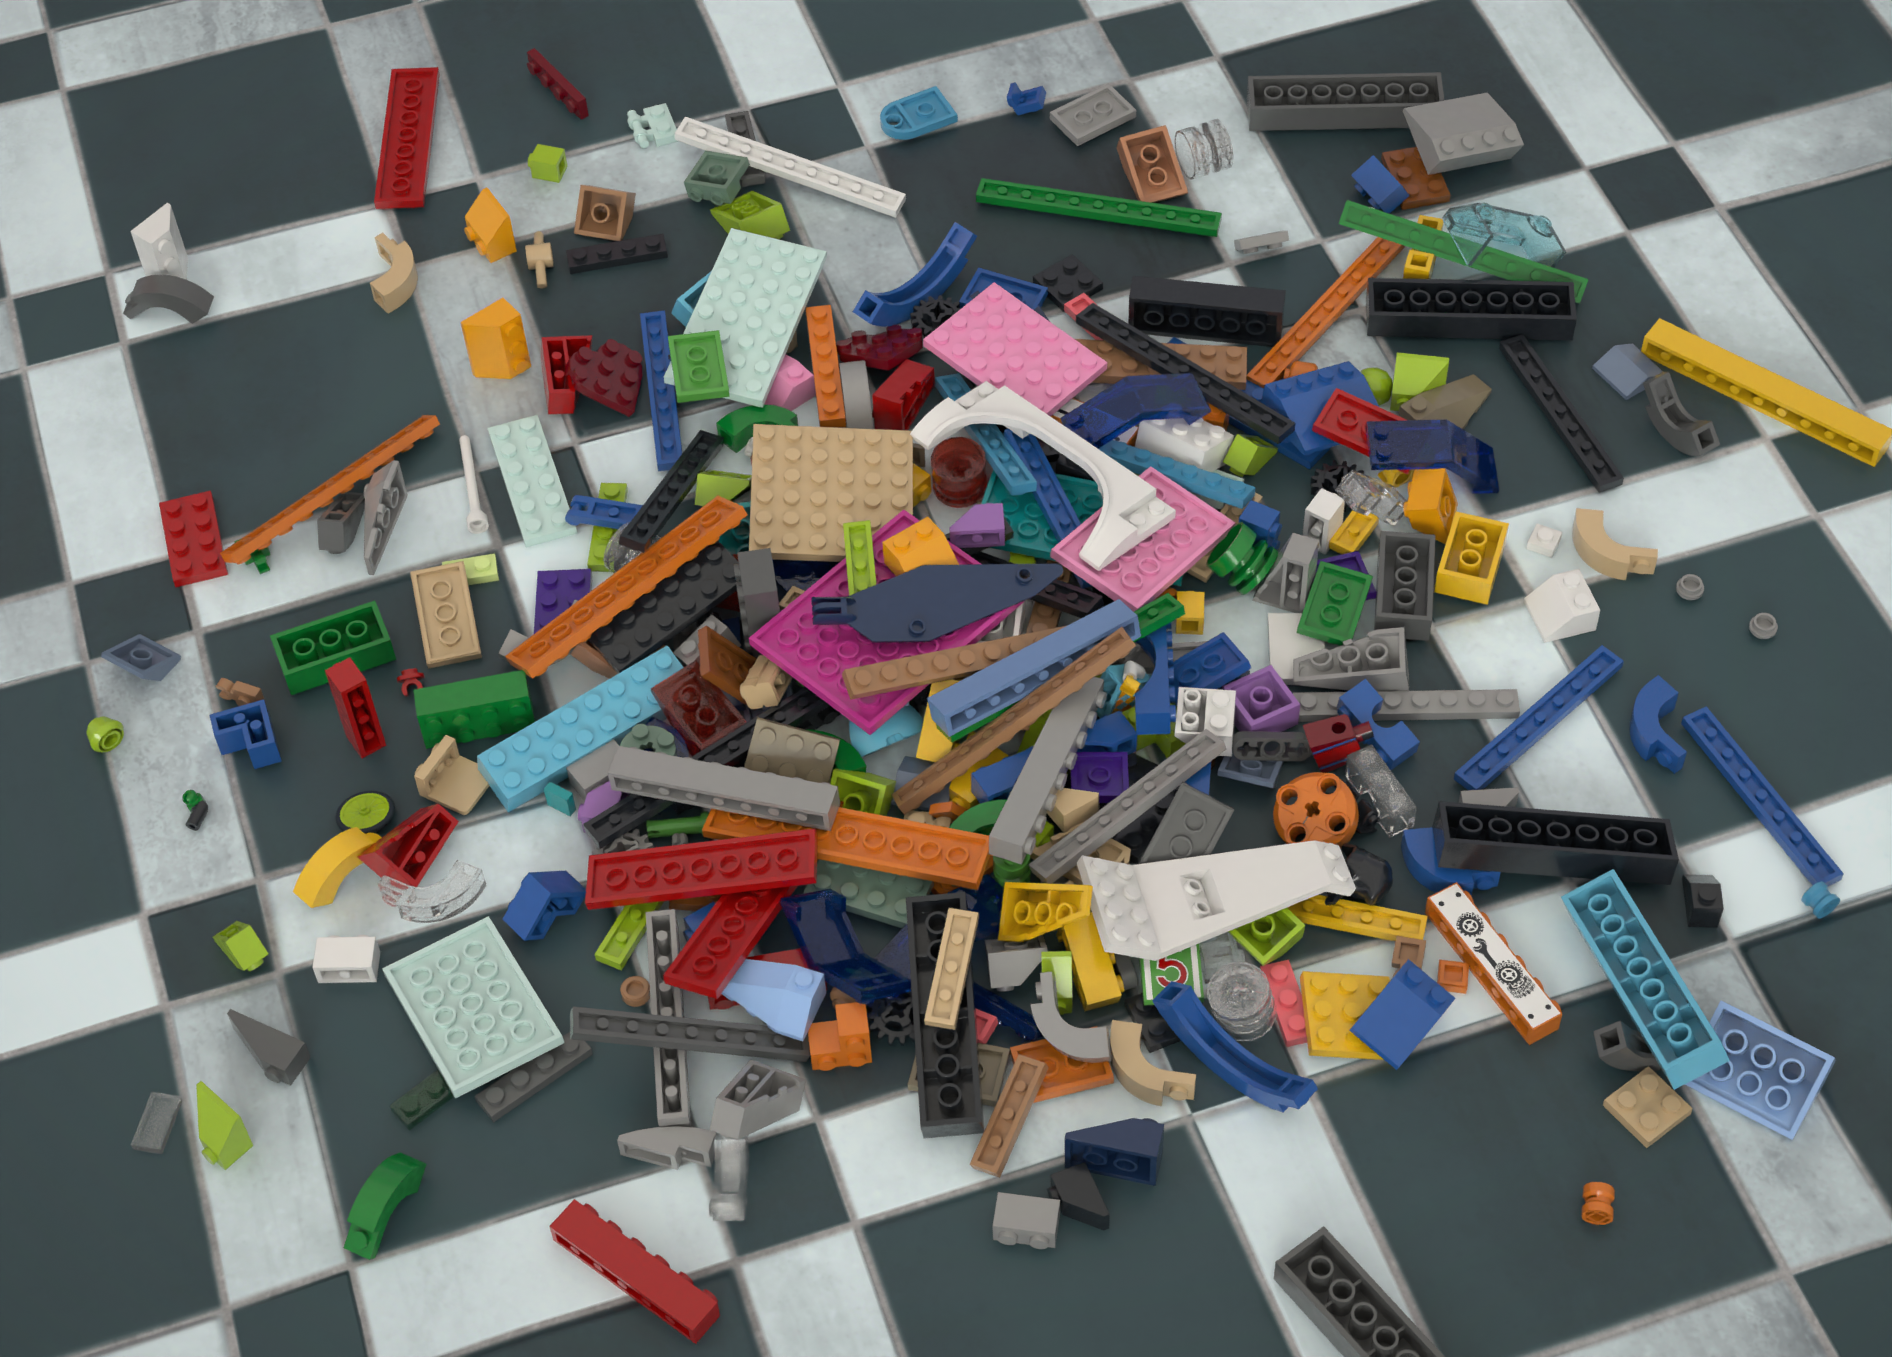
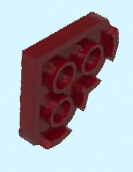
(883, 349)
(608, 375)

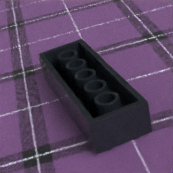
(1206, 311)

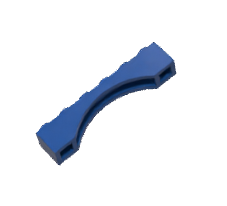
(1154, 699)
(997, 780)

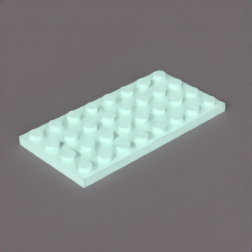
(756, 305)

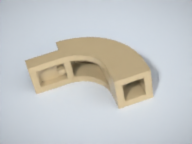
(400, 280)
(1605, 554)
(1138, 1075)

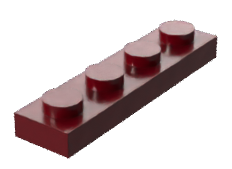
(557, 83)

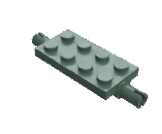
(869, 891)

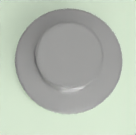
(1690, 587)
(1763, 626)

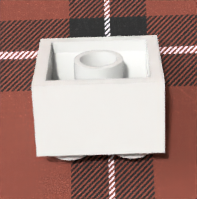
(1563, 606)

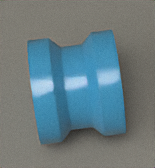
(1820, 899)

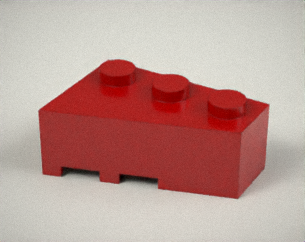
(559, 388)
(902, 396)
(411, 846)

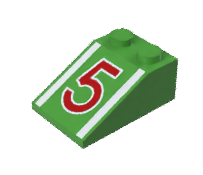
(1179, 967)

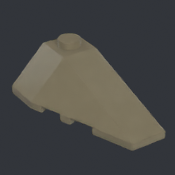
(1450, 401)

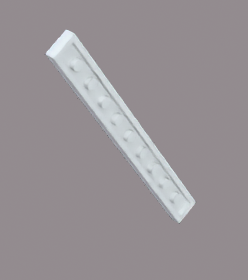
(792, 167)

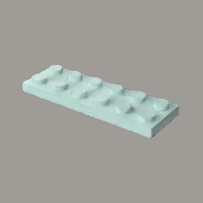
(531, 480)

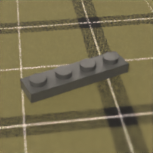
(741, 125)
(531, 1077)

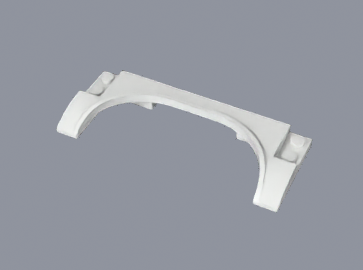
(1129, 503)

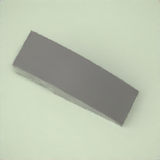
(669, 1145)

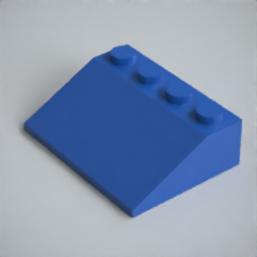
(1305, 396)

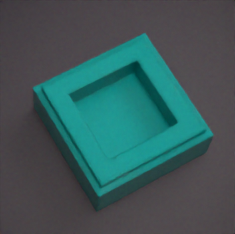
(559, 799)

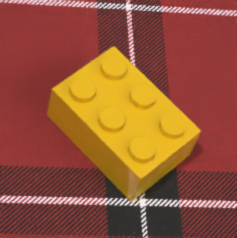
(1471, 558)

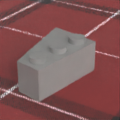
(1291, 575)
(755, 1100)

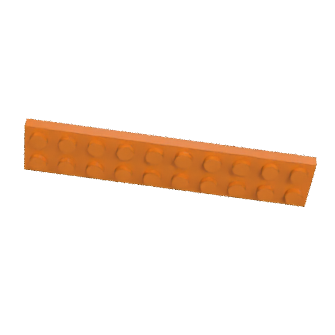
(626, 586)
(877, 844)

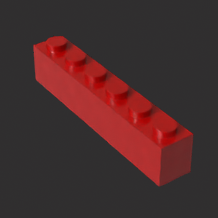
(635, 1270)

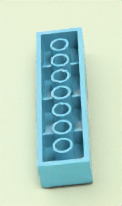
(541, 752)
(1645, 979)

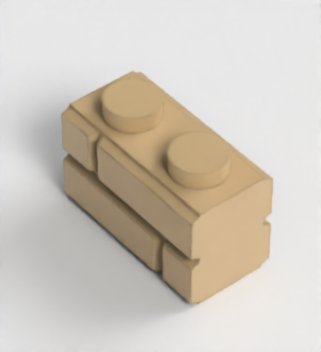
(764, 684)

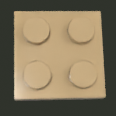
(1647, 1107)

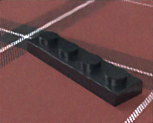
(616, 253)

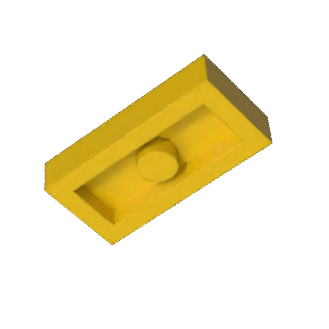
(1353, 532)

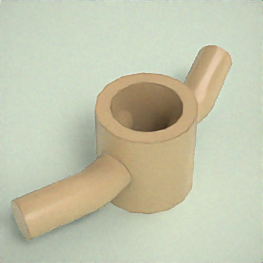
(539, 257)

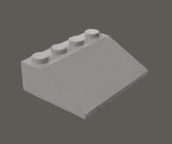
(1462, 133)

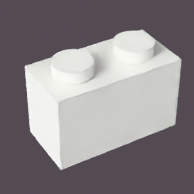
(1323, 518)
(346, 959)

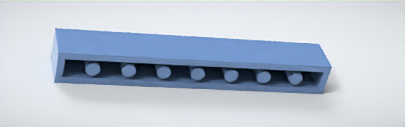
(1026, 669)

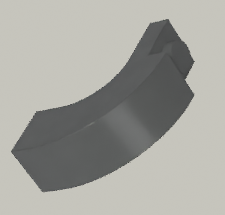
(169, 293)
(1674, 422)
(1624, 1048)

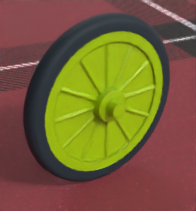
(365, 810)

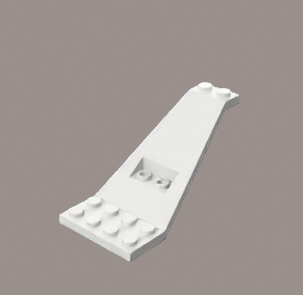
(1185, 901)

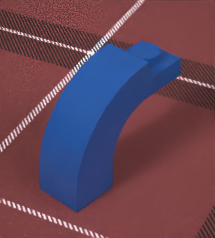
(1648, 737)
(1421, 861)

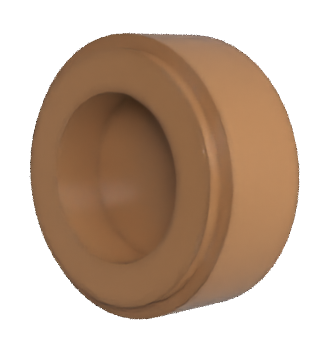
(635, 991)

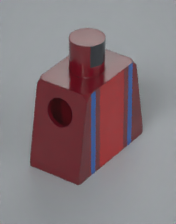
(1334, 740)

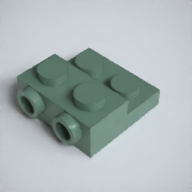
(716, 177)

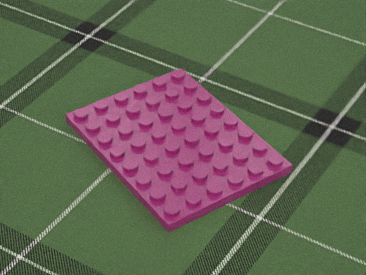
(821, 652)

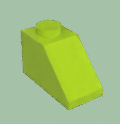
(1248, 454)
(241, 946)
(1061, 966)

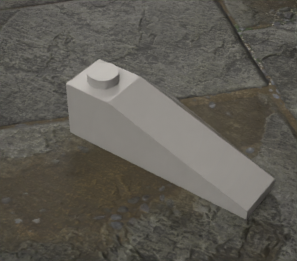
(383, 505)
(1377, 657)

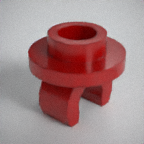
(409, 678)

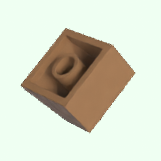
(604, 212)

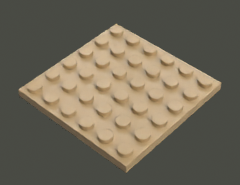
(823, 477)

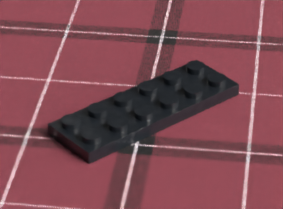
(668, 608)

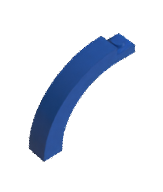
(932, 280)
(1226, 1056)

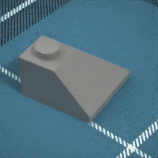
(1012, 961)

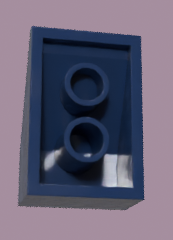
(1118, 1149)

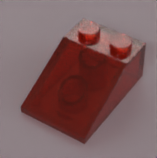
(696, 708)

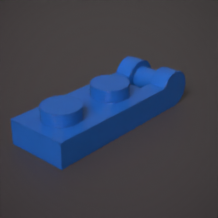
(600, 512)

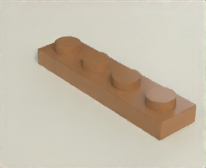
(1009, 1115)

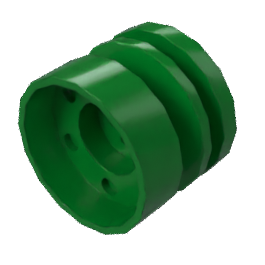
(1247, 562)

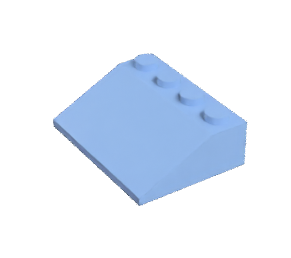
(1768, 1072)

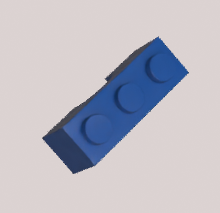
(1391, 743)

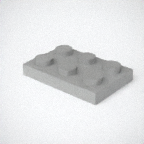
(1092, 114)

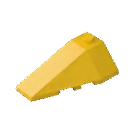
(1041, 908)

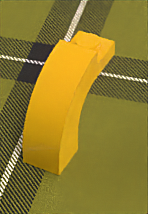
(330, 865)

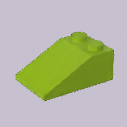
(753, 214)

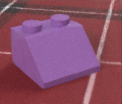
(1264, 702)

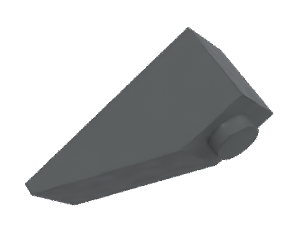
(340, 522)
(276, 1052)

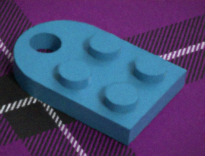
(917, 114)

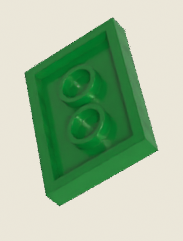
(1334, 604)

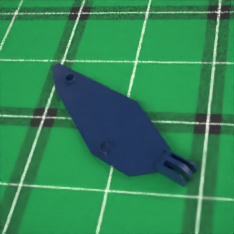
(933, 600)

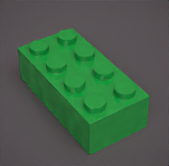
(318, 645)
(474, 708)

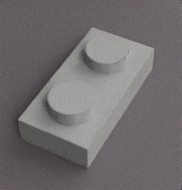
(1251, 244)

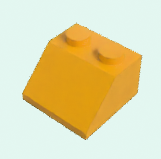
(490, 227)
(1431, 503)
(917, 546)

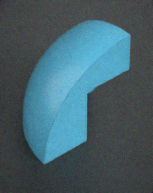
(899, 727)

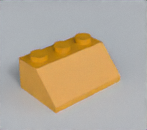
(496, 342)

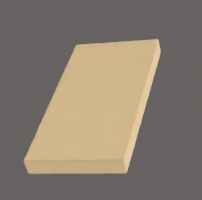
(445, 614)

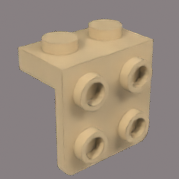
(450, 778)

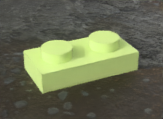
(479, 568)

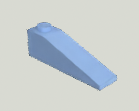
(778, 995)

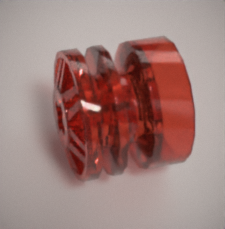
(958, 472)

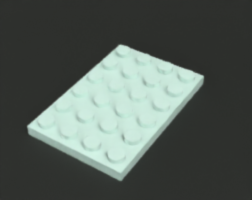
(472, 1006)

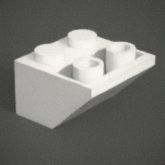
(1208, 710)

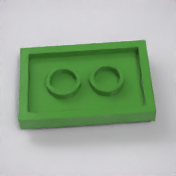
(698, 366)

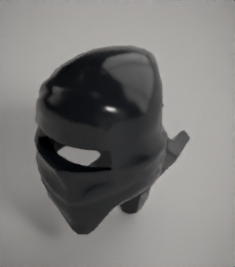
(1369, 873)

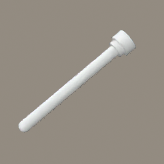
(476, 520)

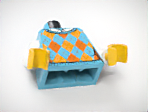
(1121, 685)

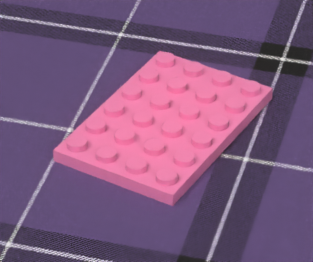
(1016, 347)
(1157, 560)

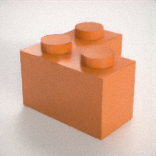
(842, 1040)

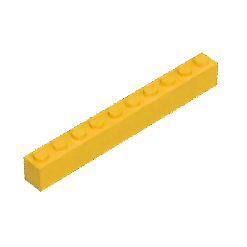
(1767, 392)

